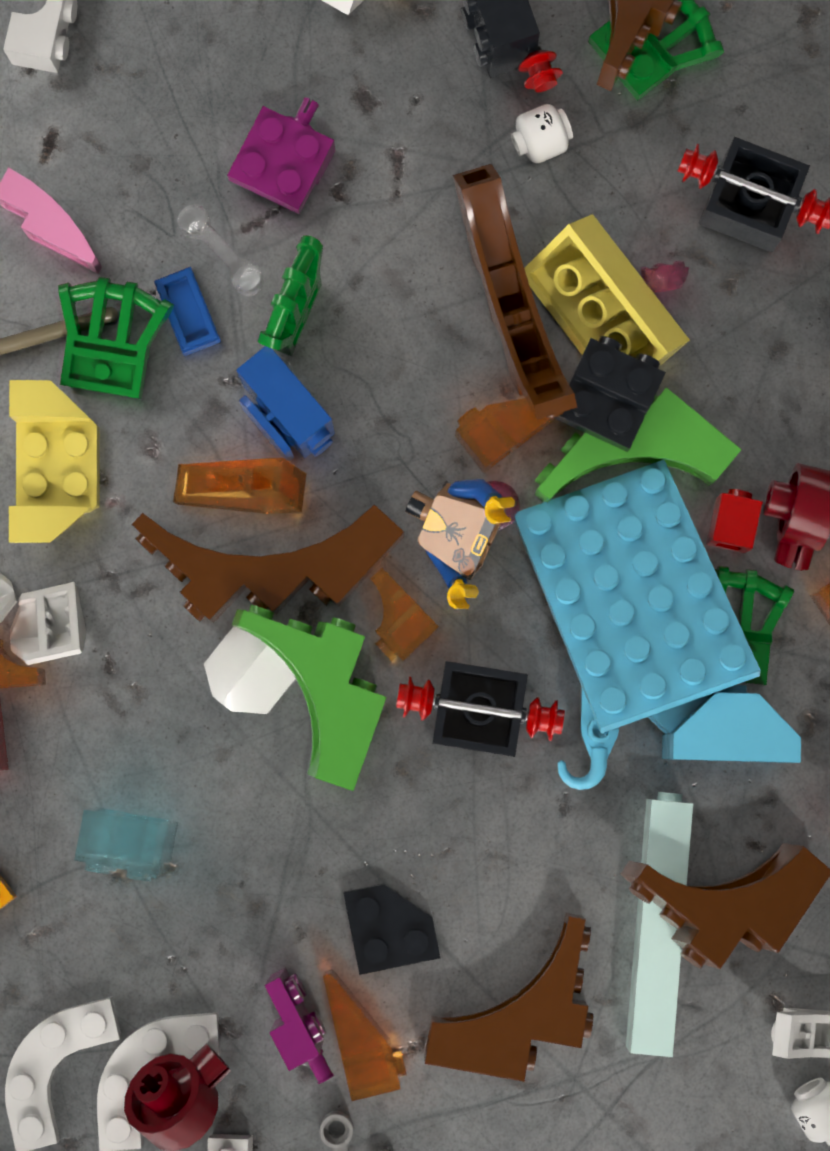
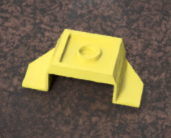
(53, 462)

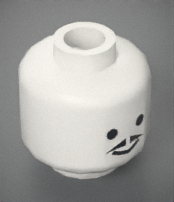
(542, 133)
(813, 1110)

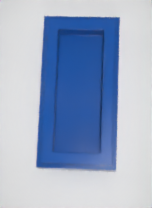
(190, 313)

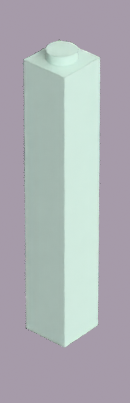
(655, 953)

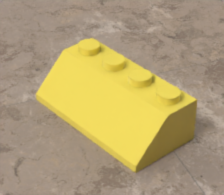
(600, 293)

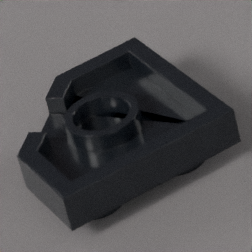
(388, 929)

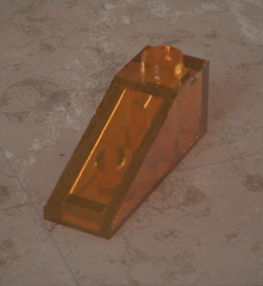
(497, 431)
(242, 485)
(364, 1047)

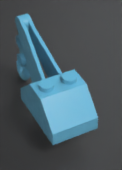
(710, 728)

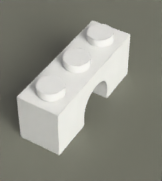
(41, 37)

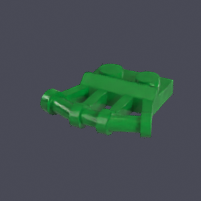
(653, 61)
(295, 299)
(104, 363)
(758, 640)

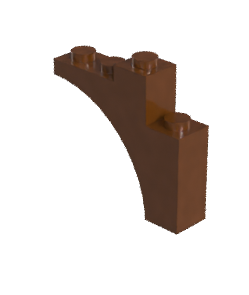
(752, 909)
(544, 1010)

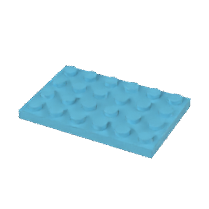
(635, 596)

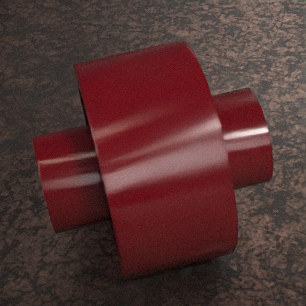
(802, 514)
(175, 1098)

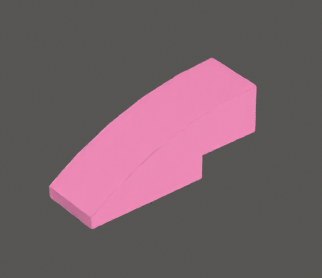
(45, 220)

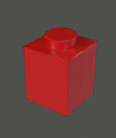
(734, 521)

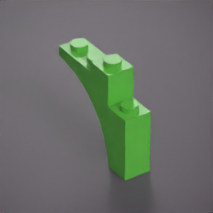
(667, 433)
(323, 663)

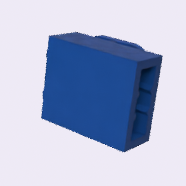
(285, 407)

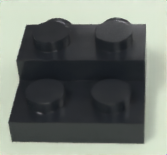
(612, 392)

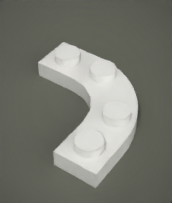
(167, 1035)
(35, 1061)

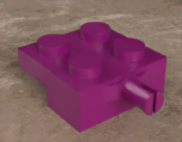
(283, 157)
(297, 1031)

